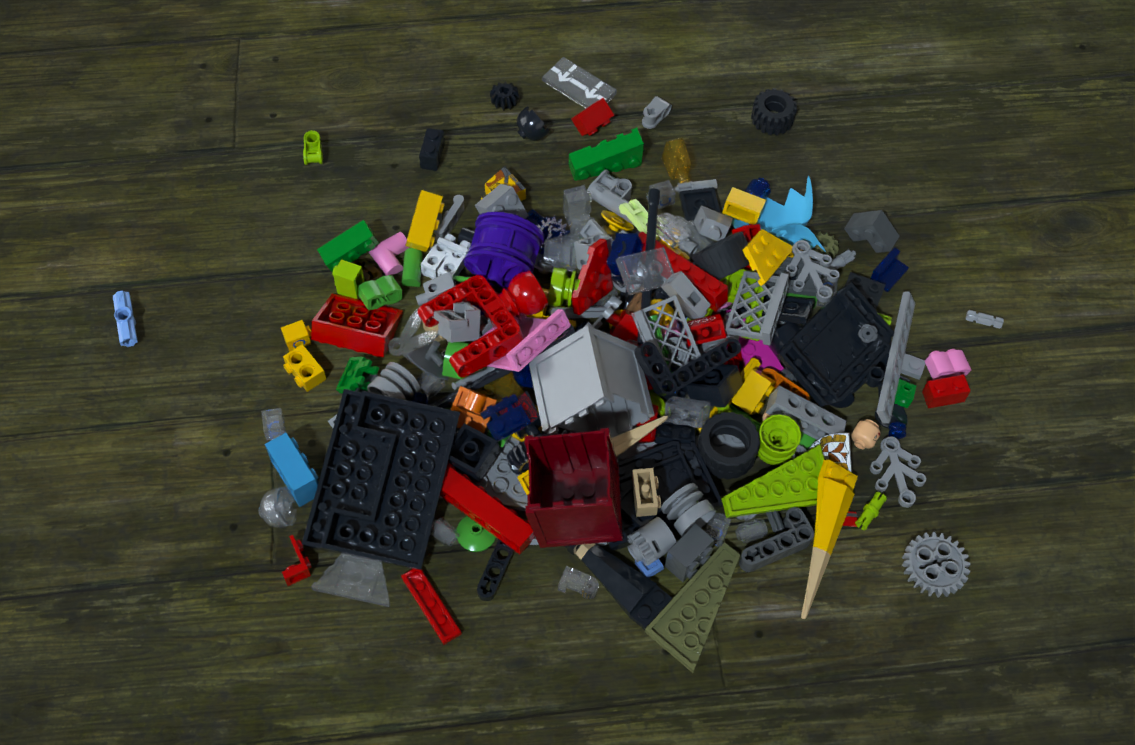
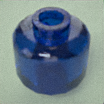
(759, 188)

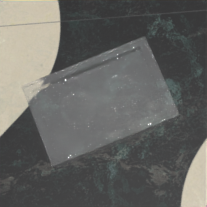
(644, 270)

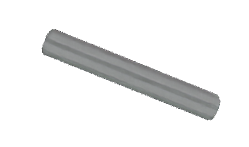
(592, 312)

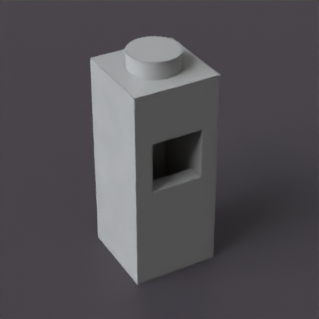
(690, 299)

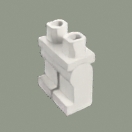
(445, 257)

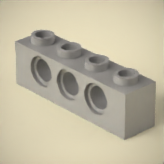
(809, 417)

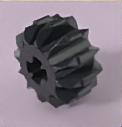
(504, 95)

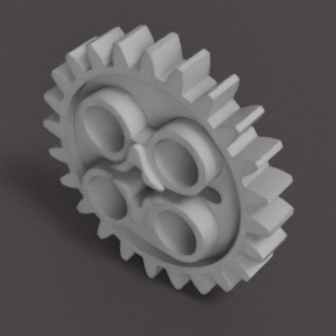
(942, 580)

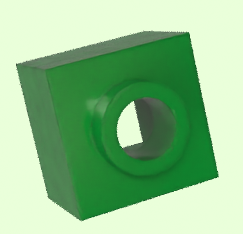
(905, 393)

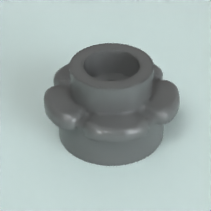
(867, 328)

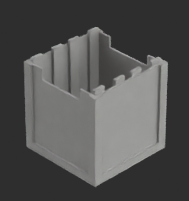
(590, 385)

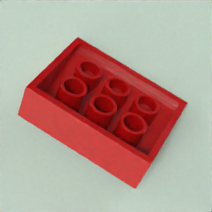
(352, 326)

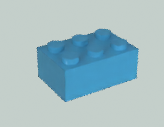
(293, 468)

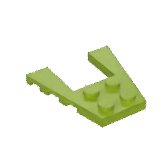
(733, 282)

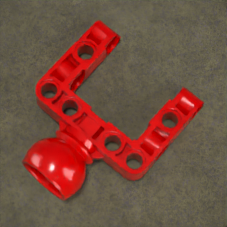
(522, 296)

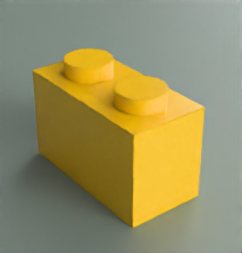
(743, 206)
(754, 391)

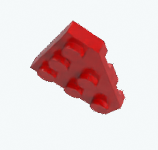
(593, 278)

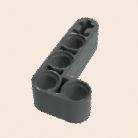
(773, 544)

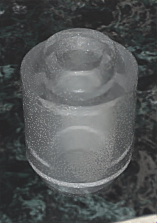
(751, 530)
(444, 532)

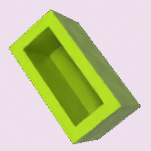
(348, 278)

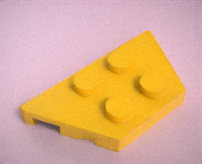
(766, 254)

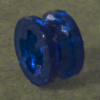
(897, 430)

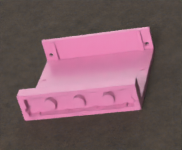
(537, 336)

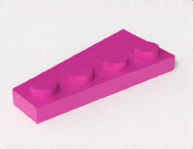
(758, 350)

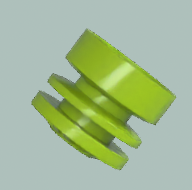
(562, 287)
(784, 432)

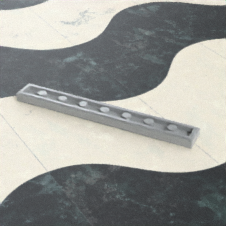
(896, 358)

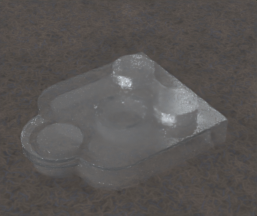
(672, 229)

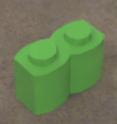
(380, 292)

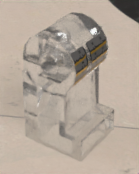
(578, 582)

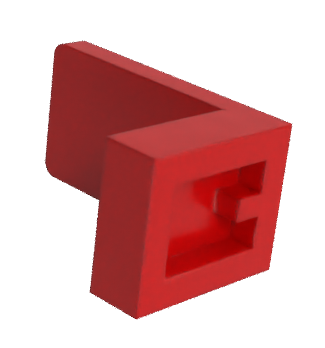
(297, 572)

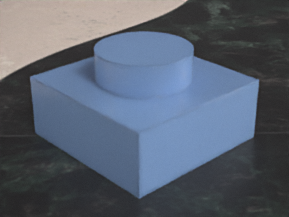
(651, 569)

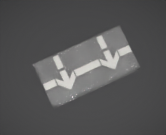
(578, 83)

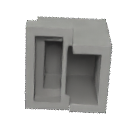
(460, 323)

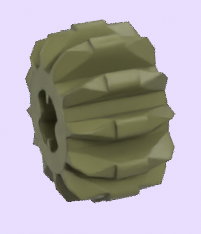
(828, 243)

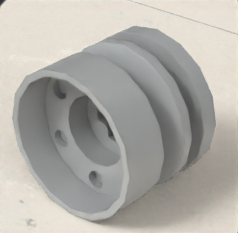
(394, 382)
(686, 507)

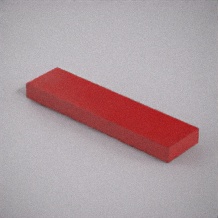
(431, 605)

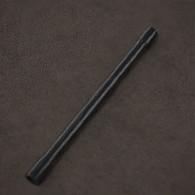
(653, 204)

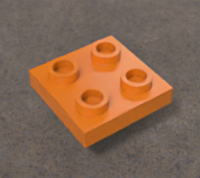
(470, 405)

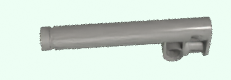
(614, 191)

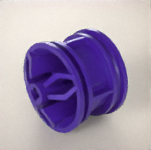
(503, 247)

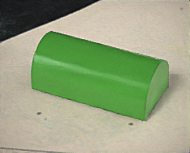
(412, 267)

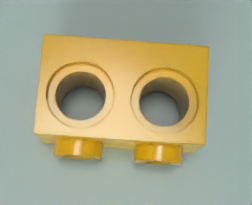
(307, 366)

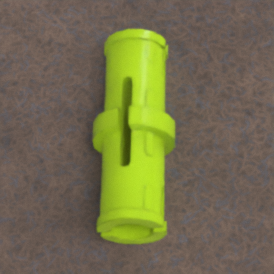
(871, 511)

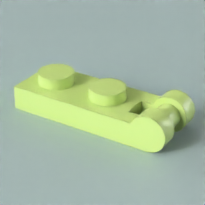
(636, 214)

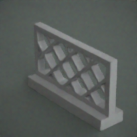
(773, 311)
(647, 334)

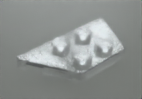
(355, 579)

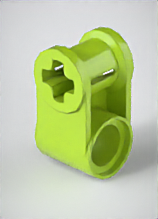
(312, 148)

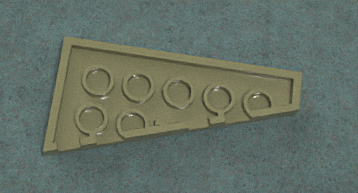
(690, 615)

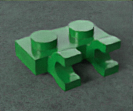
(352, 375)

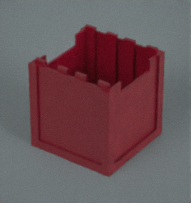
(573, 489)

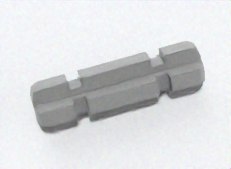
(984, 319)

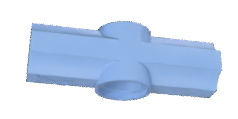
(124, 310)

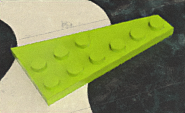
(780, 489)

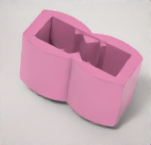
(947, 364)

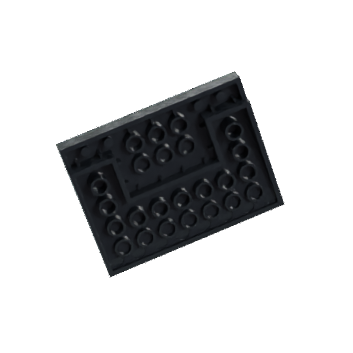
(381, 479)

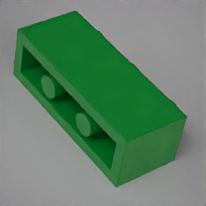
(348, 245)

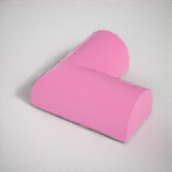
(385, 253)

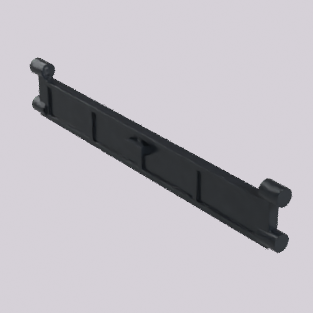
(493, 375)

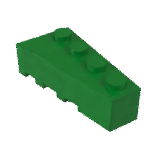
(615, 155)

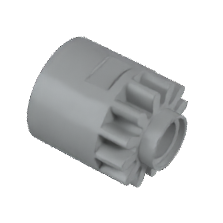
(651, 541)

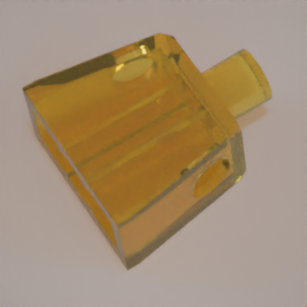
(677, 160)

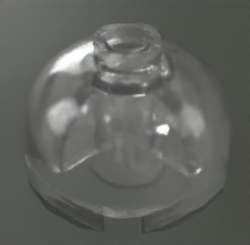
(277, 508)

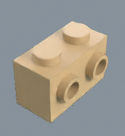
(644, 492)

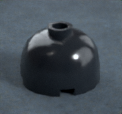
(531, 125)

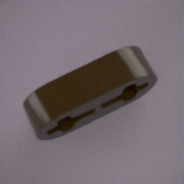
(369, 269)

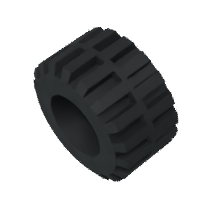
(773, 101)

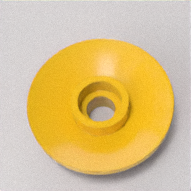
(616, 222)

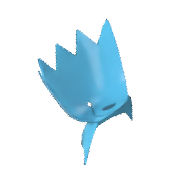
(789, 220)

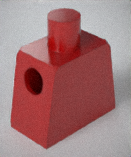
(623, 325)

